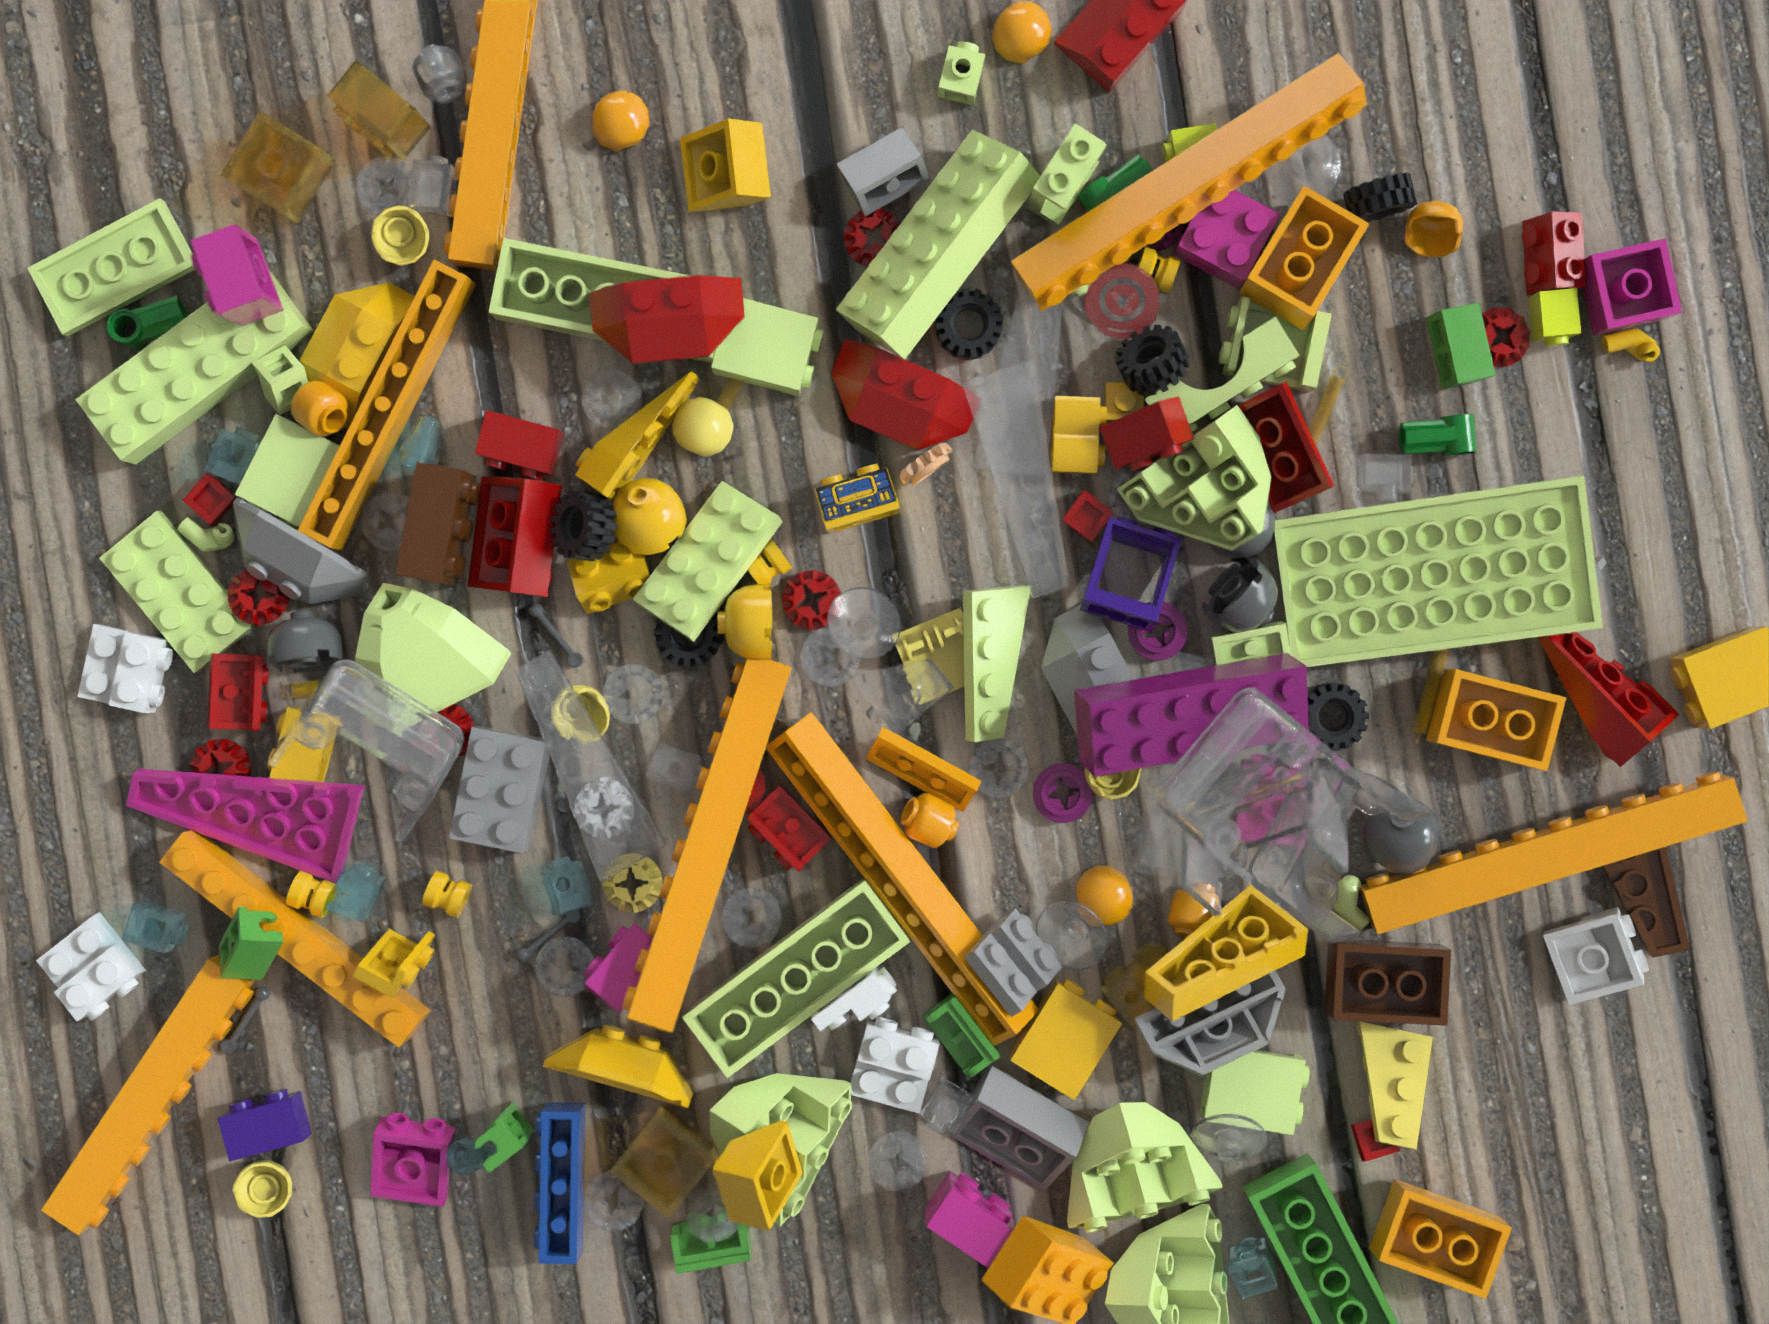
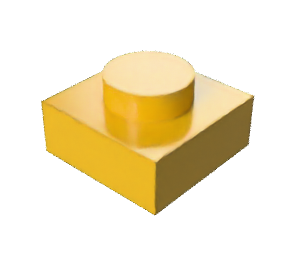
(1121, 400)

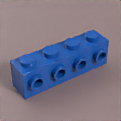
(561, 1182)

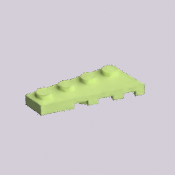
(991, 652)

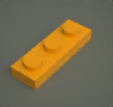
(923, 769)

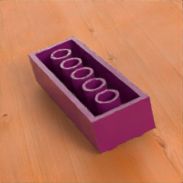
(1164, 715)

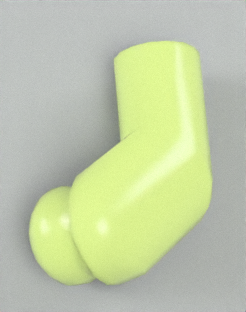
(207, 539)
(1347, 902)

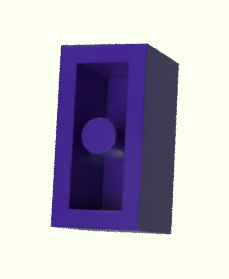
(264, 1125)

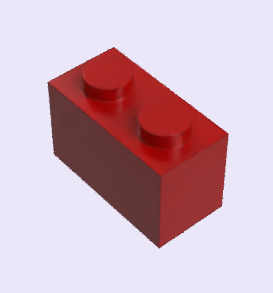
(1147, 433)
(519, 444)

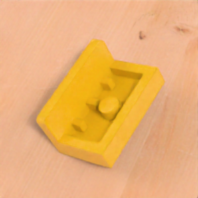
(608, 580)
(394, 962)

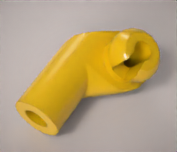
(1634, 342)

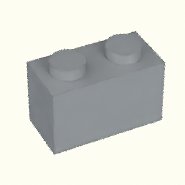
(883, 171)

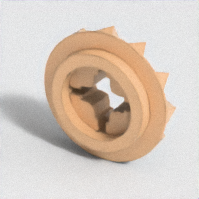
(926, 464)

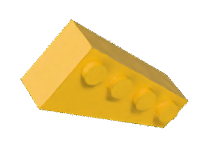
(1225, 954)

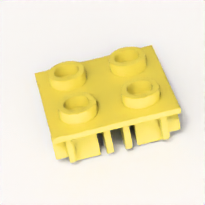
(941, 641)

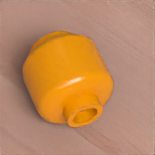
(319, 408)
(929, 820)
(1186, 914)

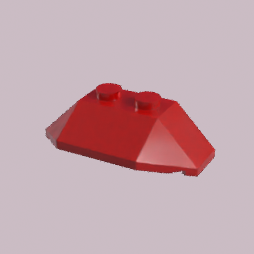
(667, 316)
(899, 397)

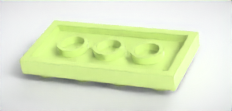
(112, 267)
(707, 561)
(175, 591)

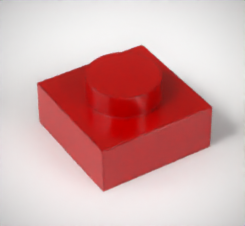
(210, 499)
(1087, 516)
(1366, 1144)

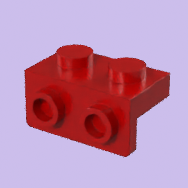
(1554, 252)
(236, 691)
(788, 829)

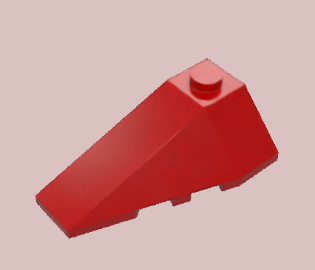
(1612, 706)

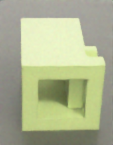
(961, 86)
(280, 377)

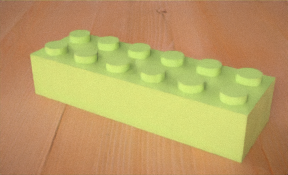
(939, 243)
(553, 285)
(185, 376)
(795, 977)

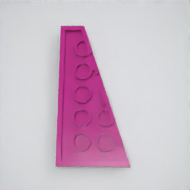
(279, 819)

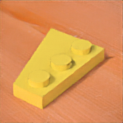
(1397, 1081)

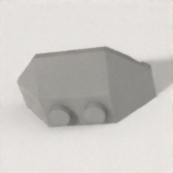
(292, 559)
(1080, 657)
(1217, 1030)

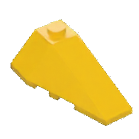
(624, 450)

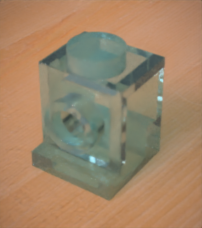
(223, 456)
(357, 892)
(579, 892)
(143, 928)
(1250, 1257)

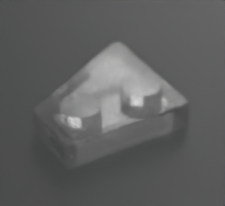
(903, 691)

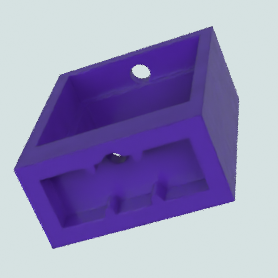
(1119, 607)

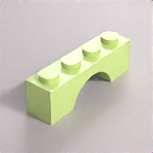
(1264, 352)

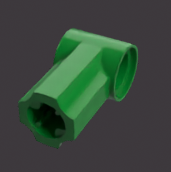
(1106, 187)
(150, 322)
(1448, 435)

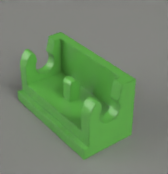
(1460, 345)
(246, 948)
(961, 1035)
(508, 1132)
(694, 1254)

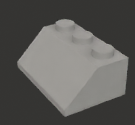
(1021, 1129)

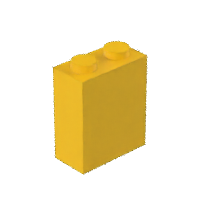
(1724, 678)
(1065, 1037)

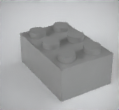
(500, 789)

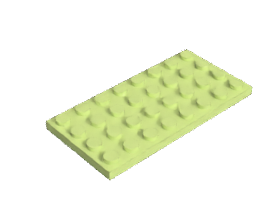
(1439, 572)

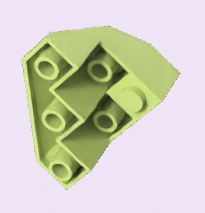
(1210, 489)
(427, 648)
(809, 1105)
(1134, 1166)
(1172, 1274)

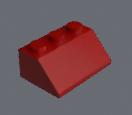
(1115, 34)
(1288, 447)
(514, 535)

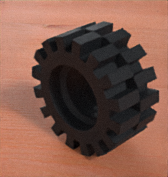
(1381, 197)
(991, 318)
(1159, 372)
(583, 525)
(688, 656)
(1354, 710)

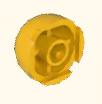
(648, 516)
(748, 622)

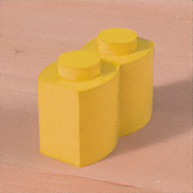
(1076, 435)

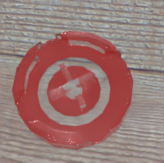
(1122, 301)

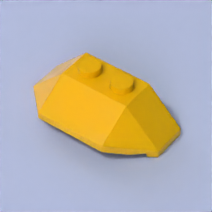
(355, 340)
(623, 1063)

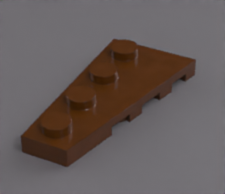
(1651, 900)

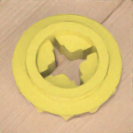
(645, 894)

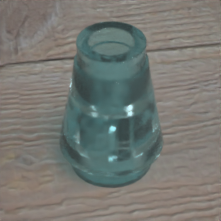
(420, 443)
(467, 1159)

